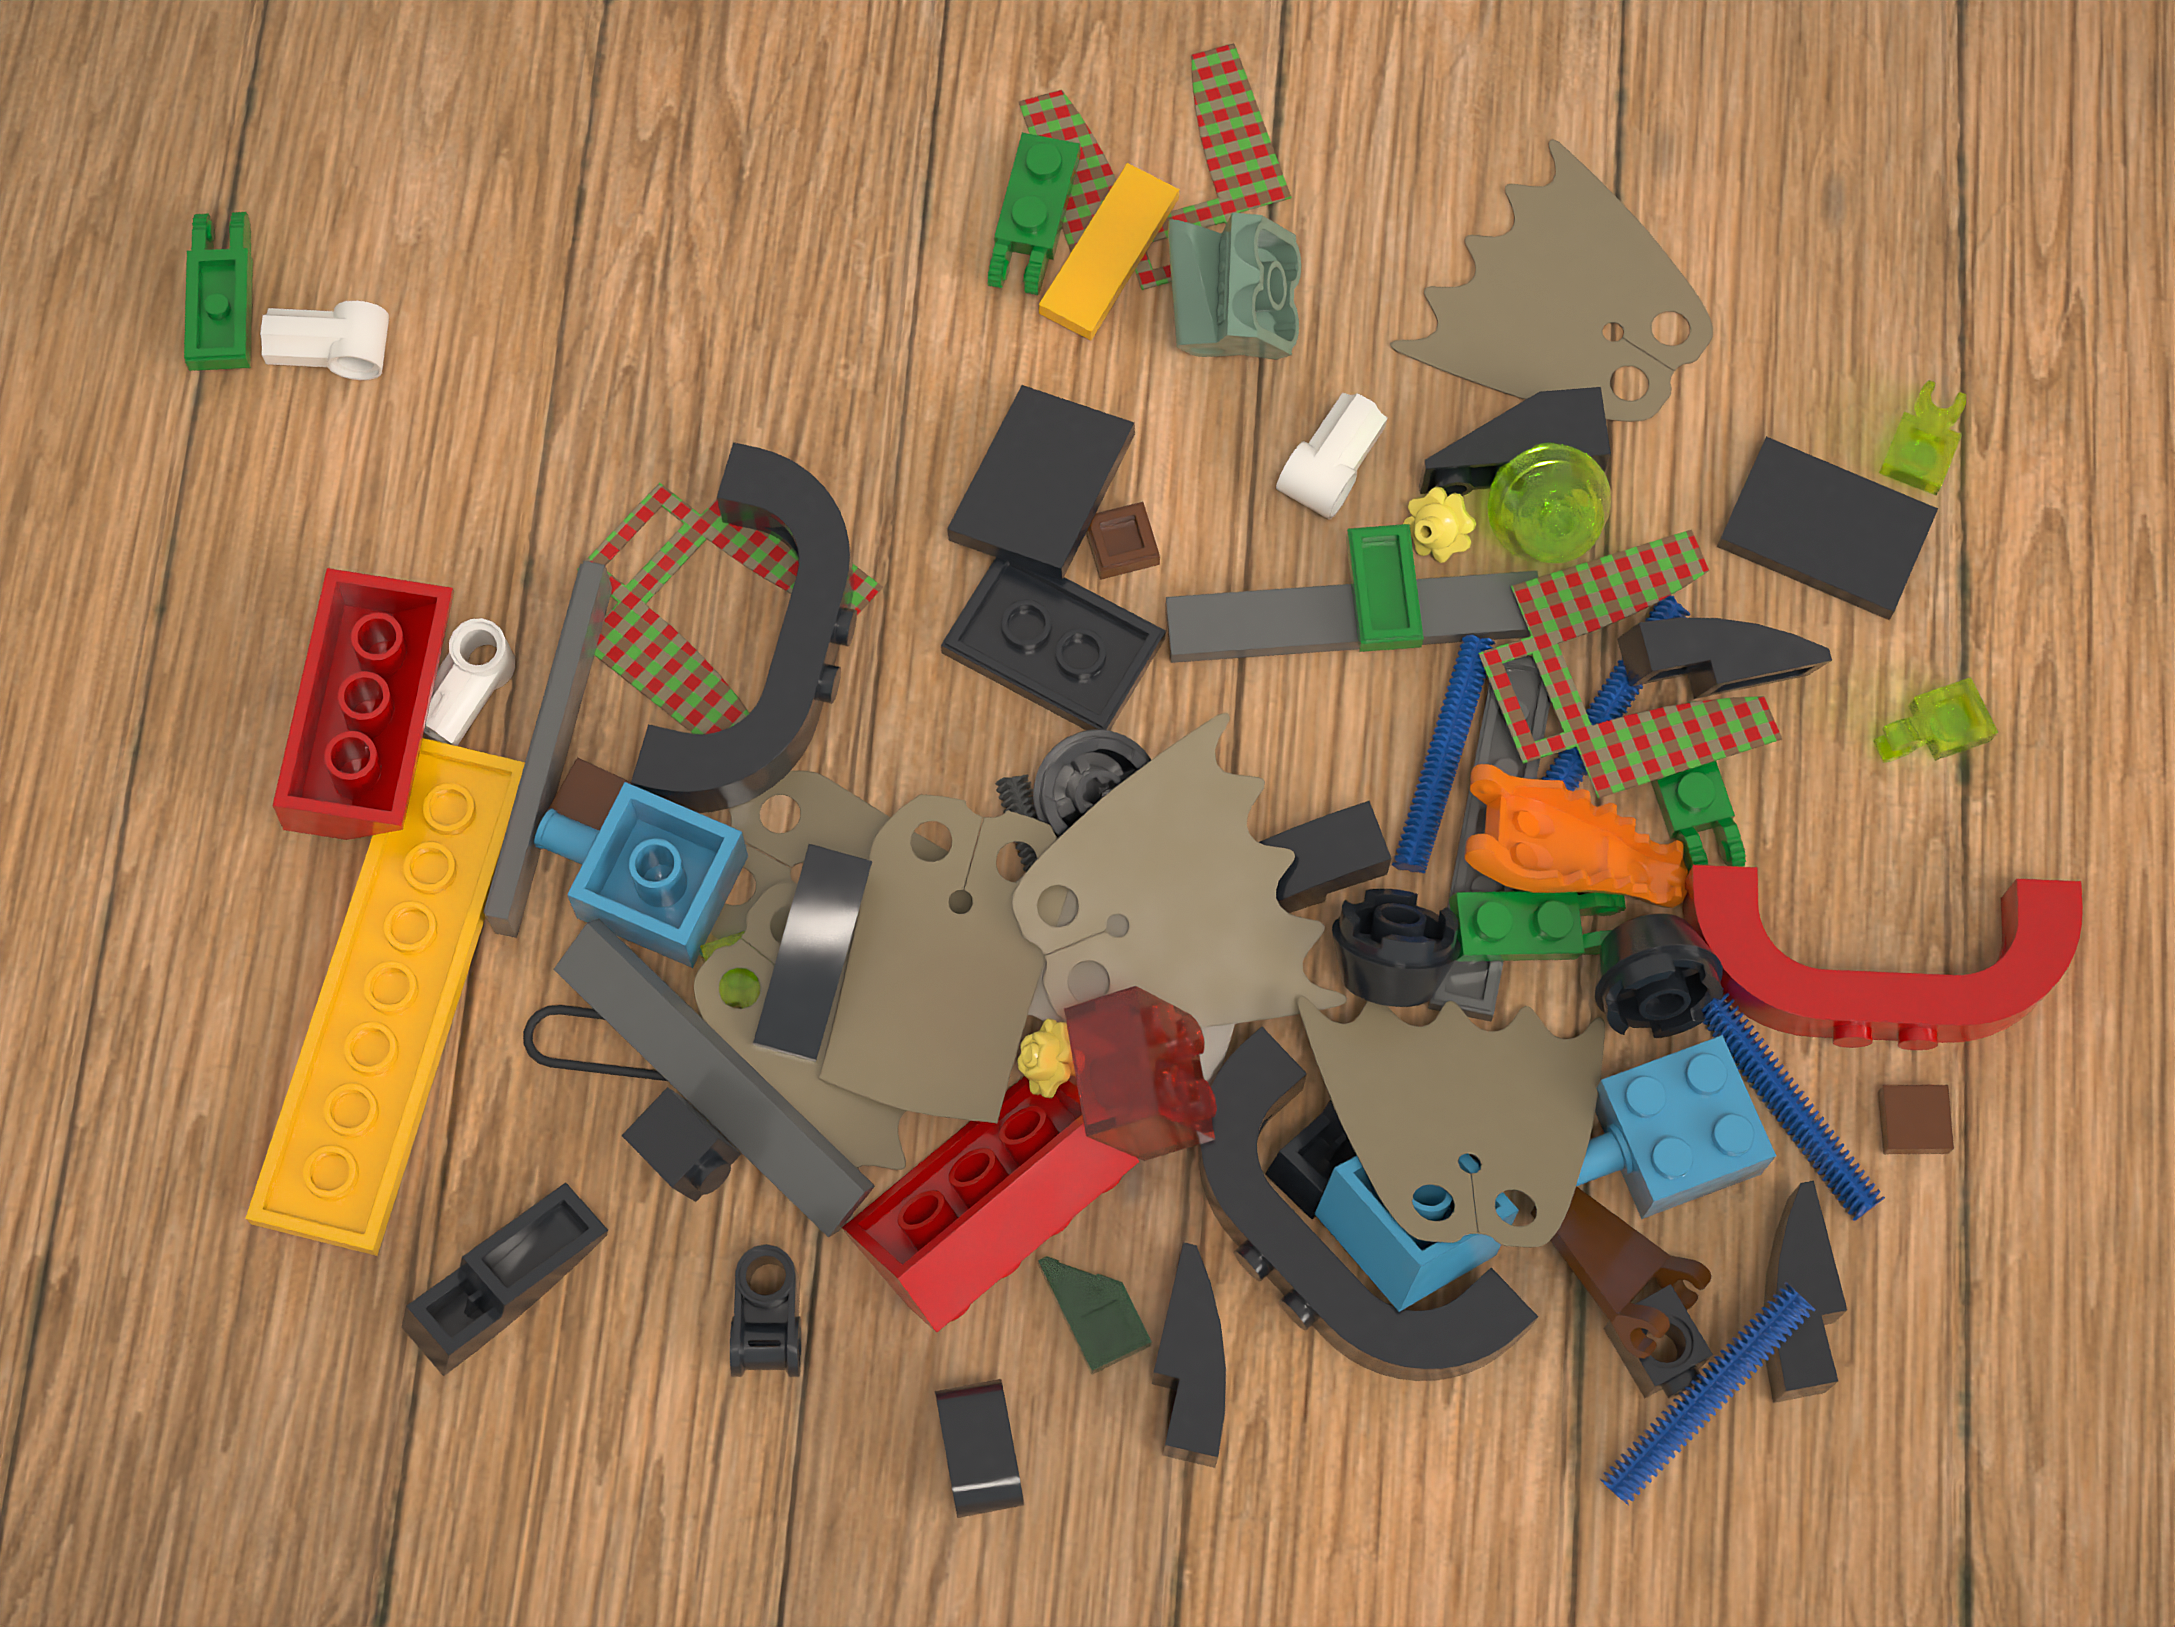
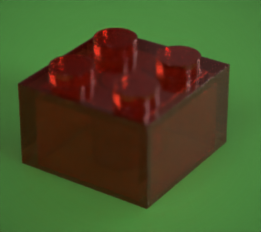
(1140, 1074)

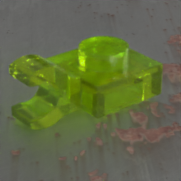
(1943, 719)

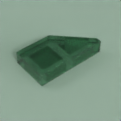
(1096, 1314)

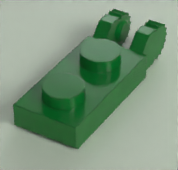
(1034, 208)
(218, 297)
(1695, 803)
(1529, 924)

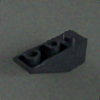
(1553, 416)

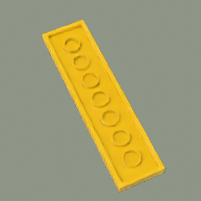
(387, 1005)

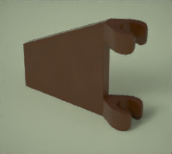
(1617, 1265)

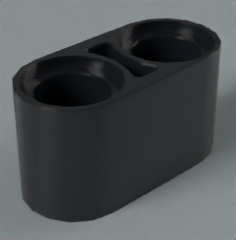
(979, 1448)

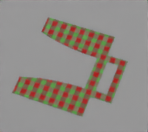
(1232, 138)
(651, 651)
(1638, 745)

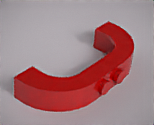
(1856, 1007)

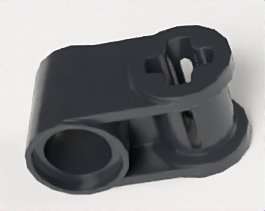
(766, 1319)

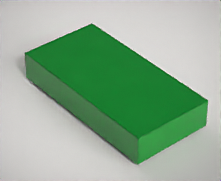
(1384, 588)

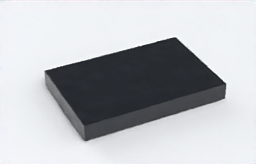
(1041, 482)
(1828, 528)
(1054, 643)

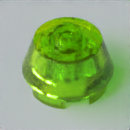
(1549, 504)

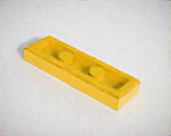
(1108, 251)

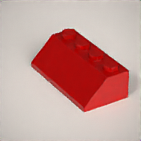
(362, 706)
(985, 1202)

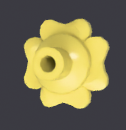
(1440, 524)
(1047, 1058)

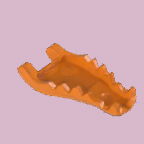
(1558, 842)

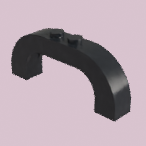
(752, 756)
(1314, 1281)

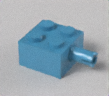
(650, 870)
(1678, 1129)
(1392, 1258)

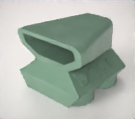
(1235, 287)

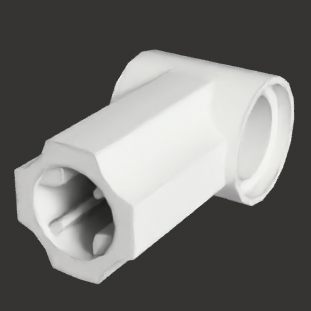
(344, 340)
(1326, 467)
(463, 687)

